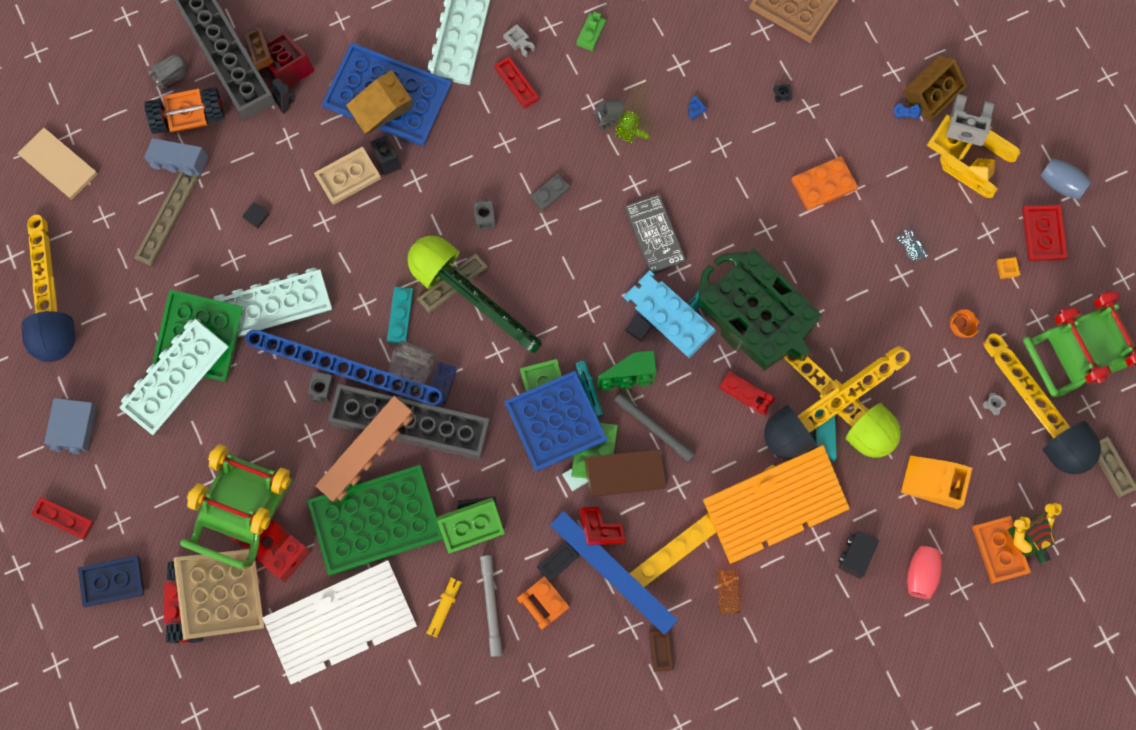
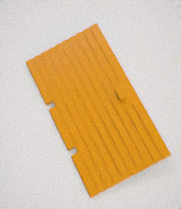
(776, 504)

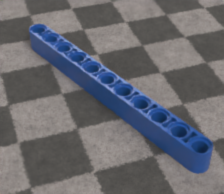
(336, 364)

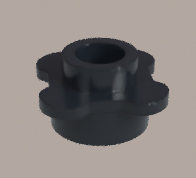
(782, 88)

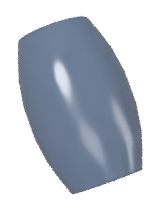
(1065, 178)

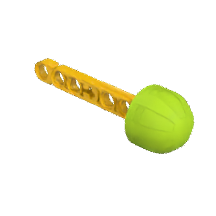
(872, 431)

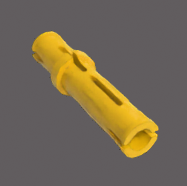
(444, 607)

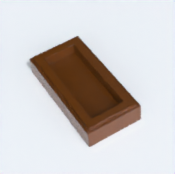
(660, 651)

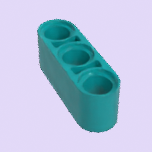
(826, 436)

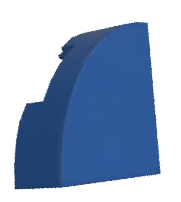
(696, 108)

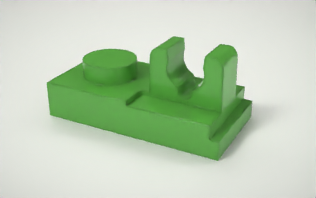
(591, 31)

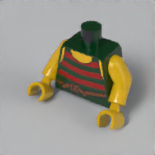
(1035, 533)

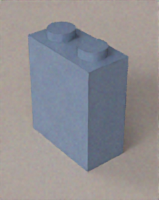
(70, 425)

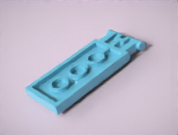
(670, 314)

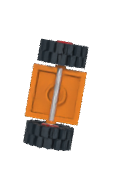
(184, 110)

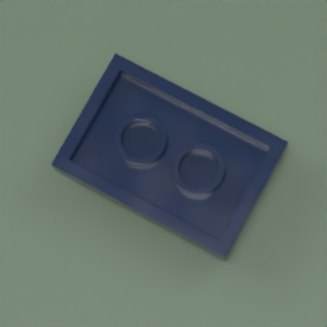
(111, 581)

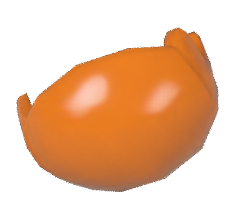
(964, 323)

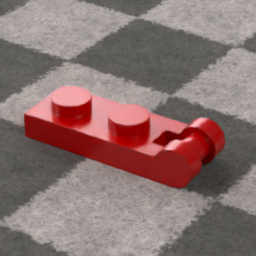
(746, 393)

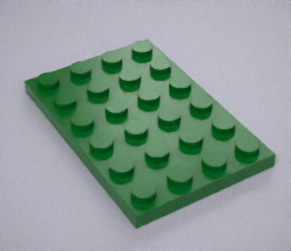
(375, 520)

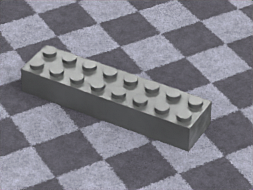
(226, 56)
(430, 428)

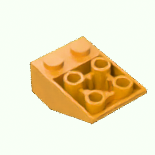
(937, 481)

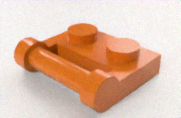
(548, 598)

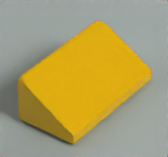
(983, 168)

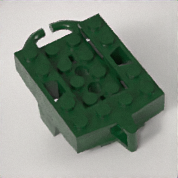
(773, 296)

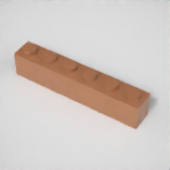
(365, 449)

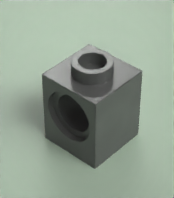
(488, 221)
(320, 379)

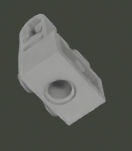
(969, 127)

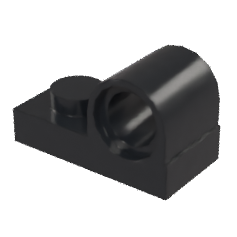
(386, 155)

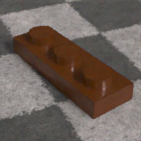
(259, 48)

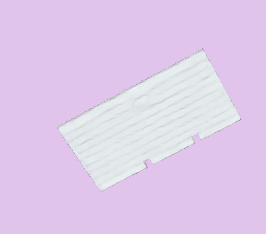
(339, 622)

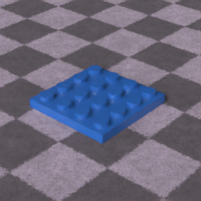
(555, 421)

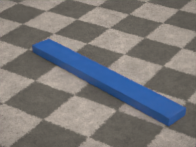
(615, 574)

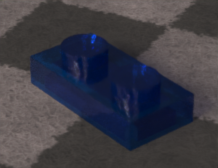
(443, 380)

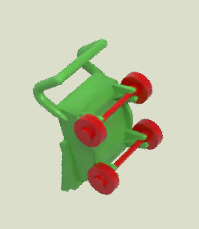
(1087, 345)

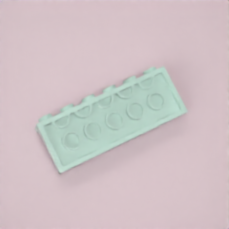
(459, 39)
(280, 301)
(173, 376)

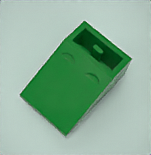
(634, 370)

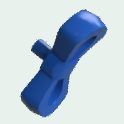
(901, 111)

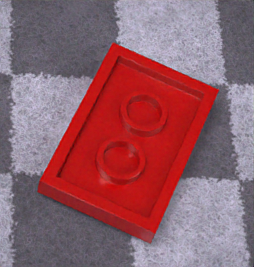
(1044, 233)

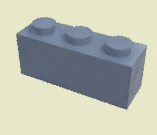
(176, 157)

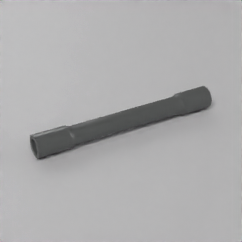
(629, 406)

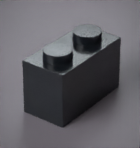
(858, 554)

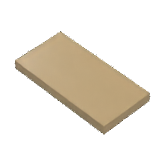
(57, 163)

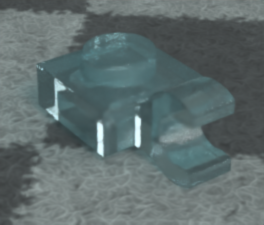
(913, 248)

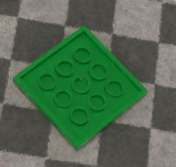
(218, 316)

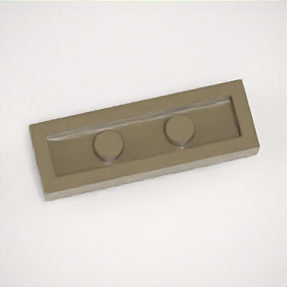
(1115, 469)

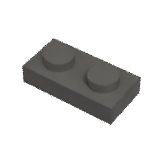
(550, 192)

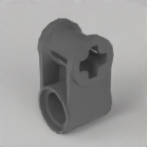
(608, 113)

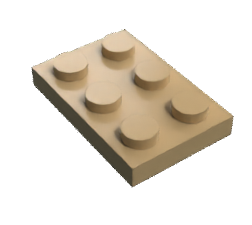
(347, 175)

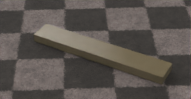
(166, 218)

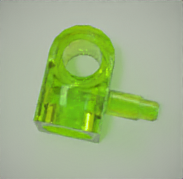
(629, 127)

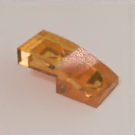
(728, 591)

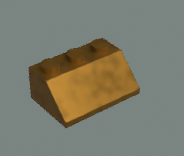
(936, 87)

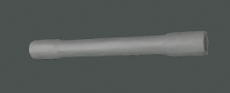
(494, 638)

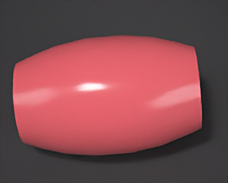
(924, 572)

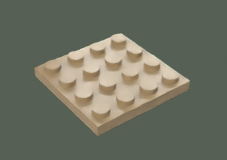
(217, 595)

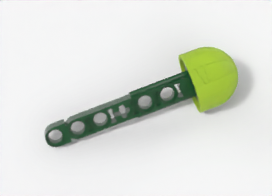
(433, 259)

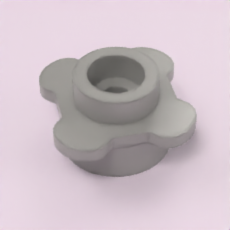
(993, 398)

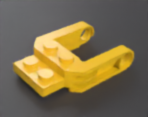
(954, 150)

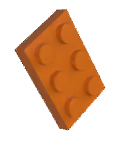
(824, 183)
(998, 551)

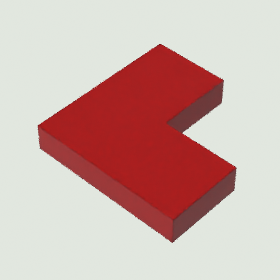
(596, 531)

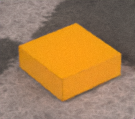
(1008, 268)

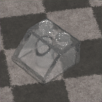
(412, 363)

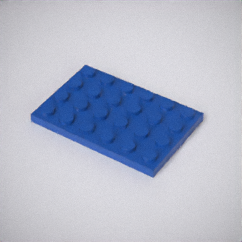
(364, 66)

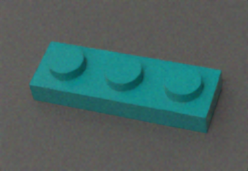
(400, 315)

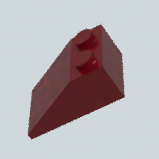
(290, 61)

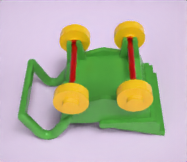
(237, 503)

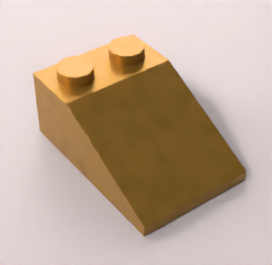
(380, 103)

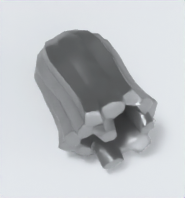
(168, 71)

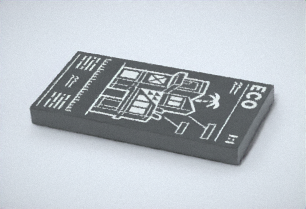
(655, 234)

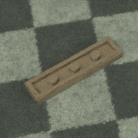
(442, 291)

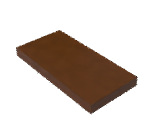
(625, 473)

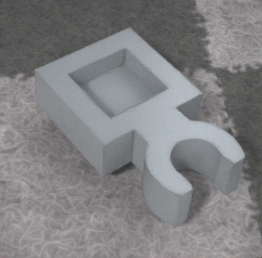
(518, 39)

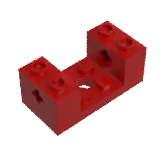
(283, 555)

